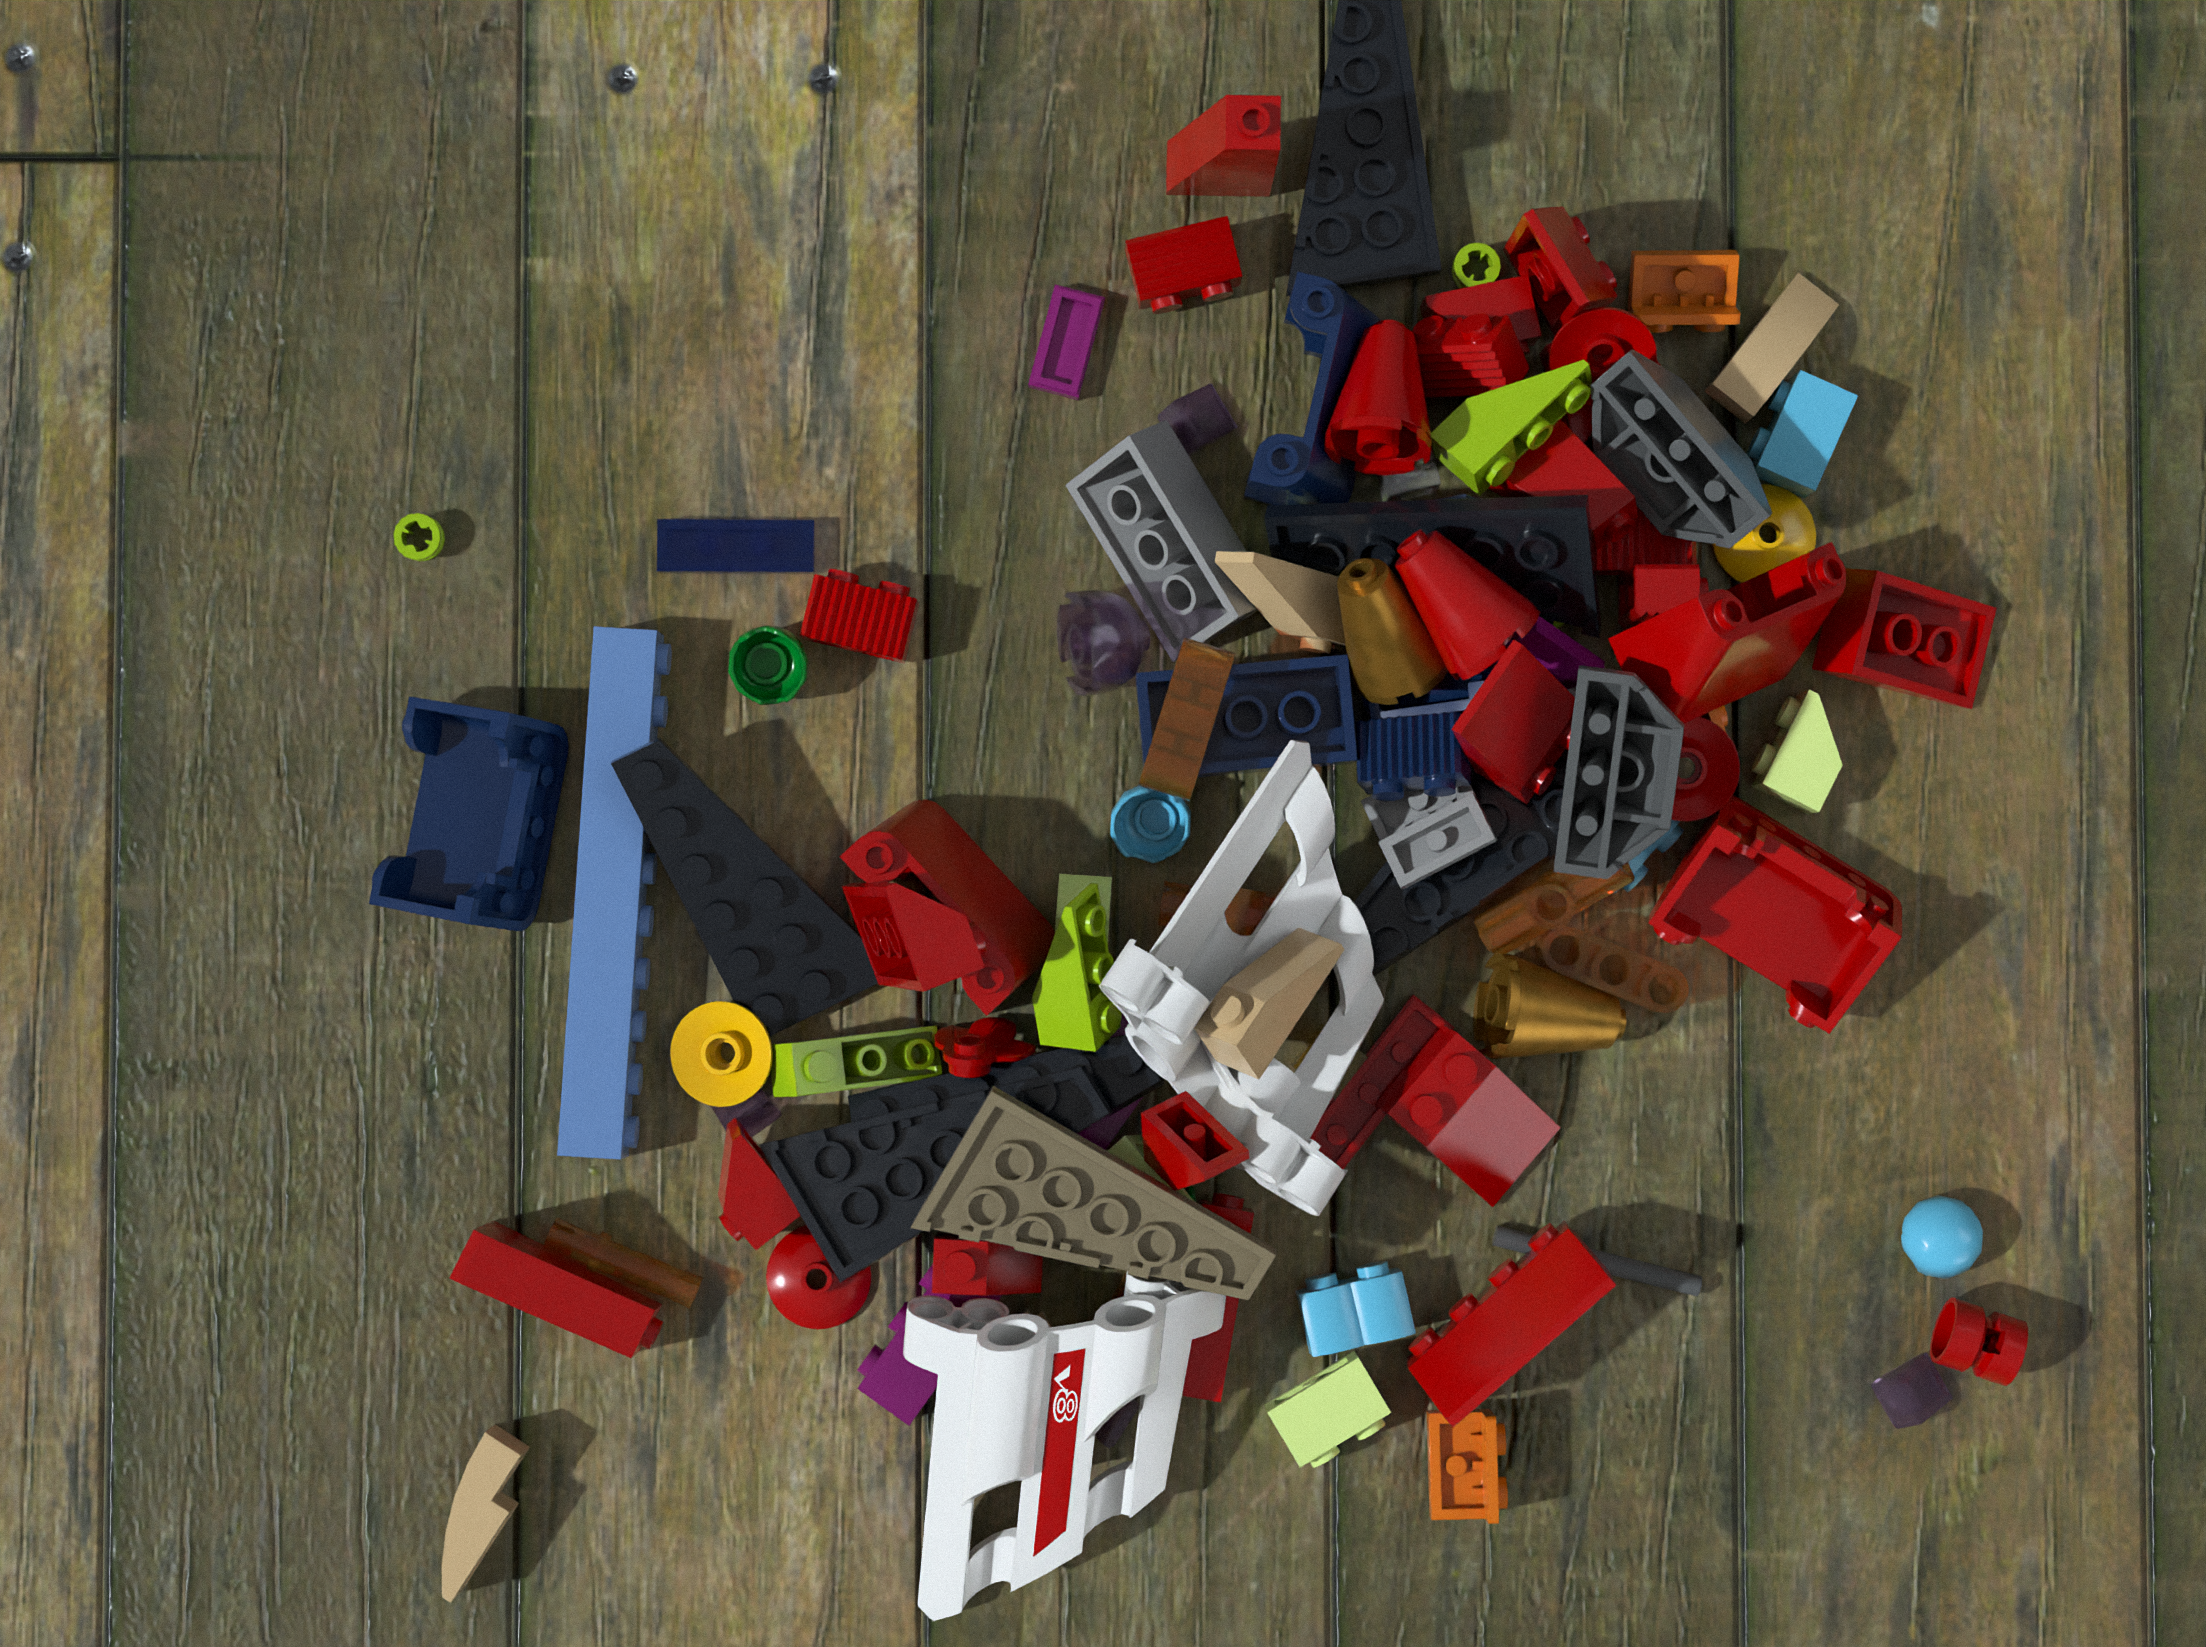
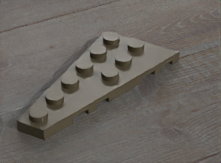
(1068, 1200)

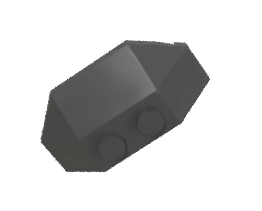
(1674, 455)
(1616, 773)

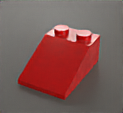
(1559, 265)
(1906, 638)
(1517, 724)
(1468, 1115)

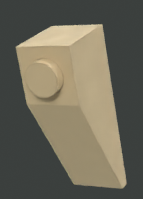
(1290, 597)
(1265, 1001)

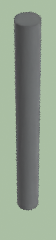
(1616, 1265)

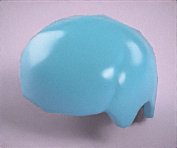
(1149, 824)
(1942, 1237)

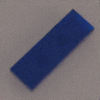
(735, 546)

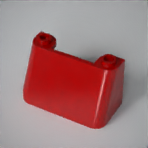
(1733, 637)
(962, 877)
(1781, 911)

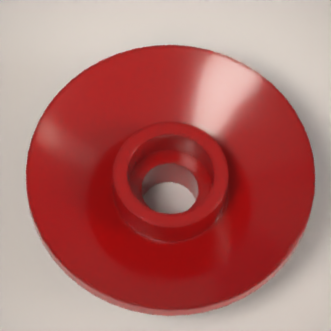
(1597, 327)
(1714, 771)
(797, 1298)

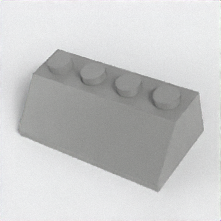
(1163, 536)

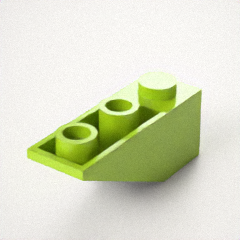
(1498, 426)
(1068, 997)
(854, 1061)

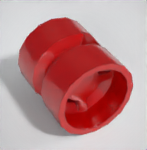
(1987, 1344)

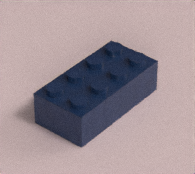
(1265, 710)

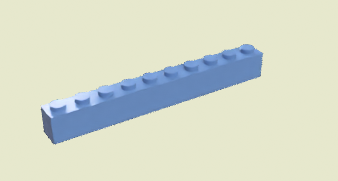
(611, 902)

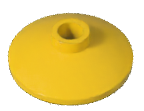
(1794, 537)
(698, 1057)

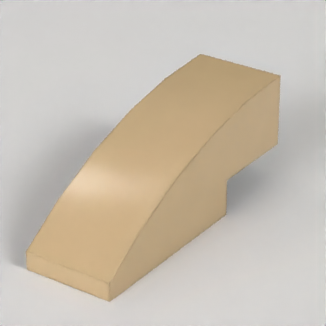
(1772, 348)
(479, 1508)

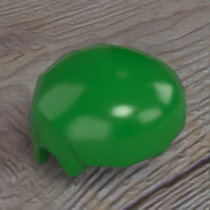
(768, 665)

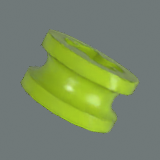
(1461, 260)
(426, 523)

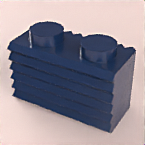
(1410, 756)

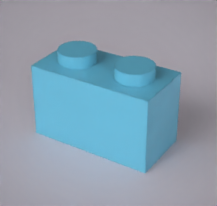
(1801, 432)

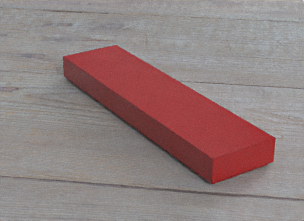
(1353, 1113)

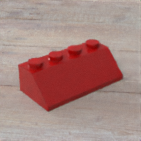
(912, 937)
(1508, 1321)

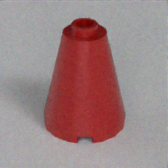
(1382, 405)
(1461, 603)

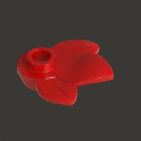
(975, 1048)

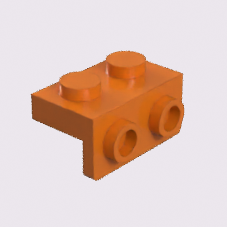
(1684, 289)
(1465, 1467)

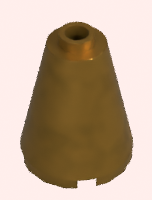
(1385, 635)
(1541, 1012)

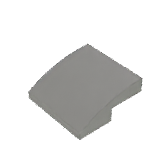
(1428, 832)

